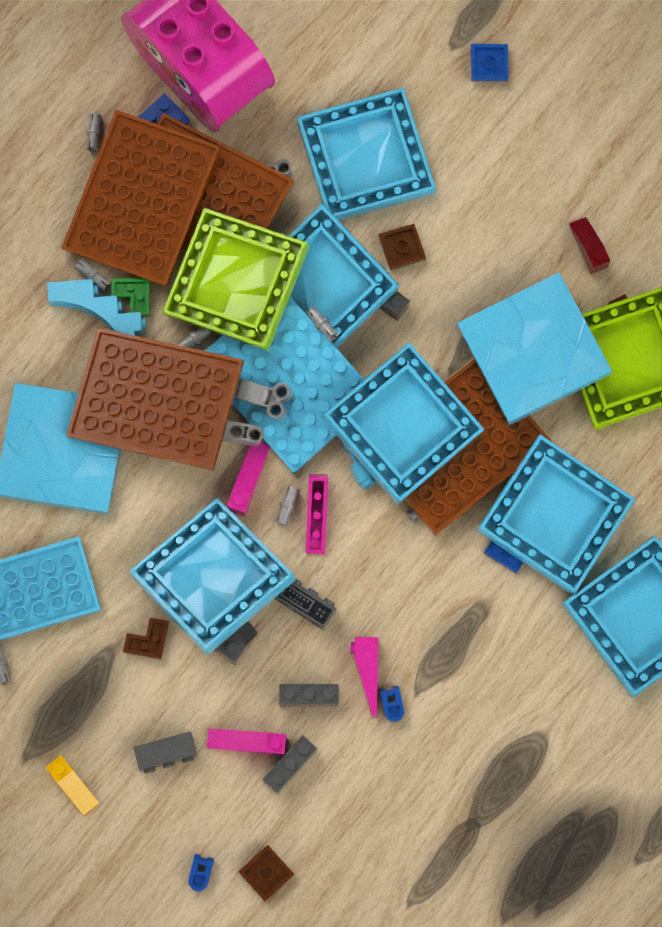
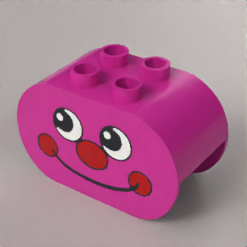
(199, 56)

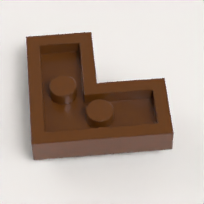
(150, 645)

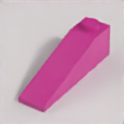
(248, 479)
(317, 513)
(366, 659)
(247, 741)

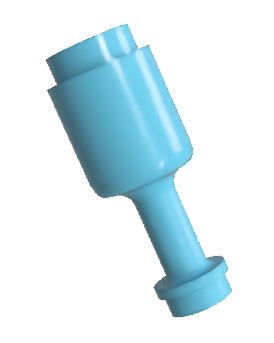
(360, 473)

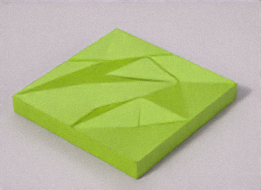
(236, 279)
(632, 345)

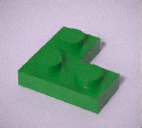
(134, 289)

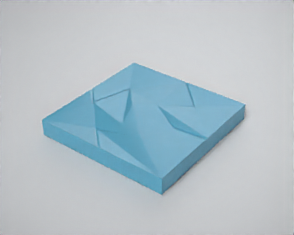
(366, 154)
(339, 275)
(534, 348)
(402, 423)
(45, 464)
(556, 514)
(212, 576)
(624, 616)

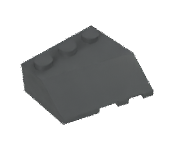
(237, 643)

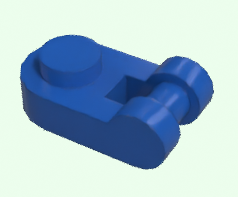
(393, 711)
(199, 880)

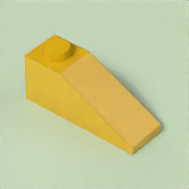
(72, 785)

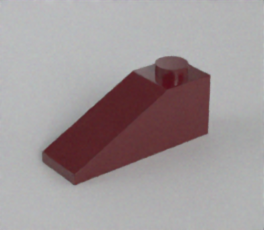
(590, 245)

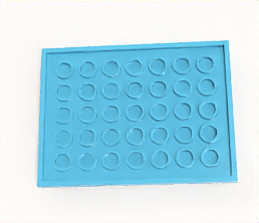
(312, 370)

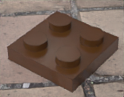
(402, 247)
(266, 873)

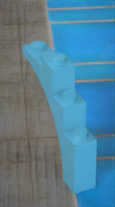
(82, 296)

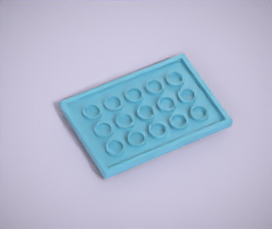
(45, 588)

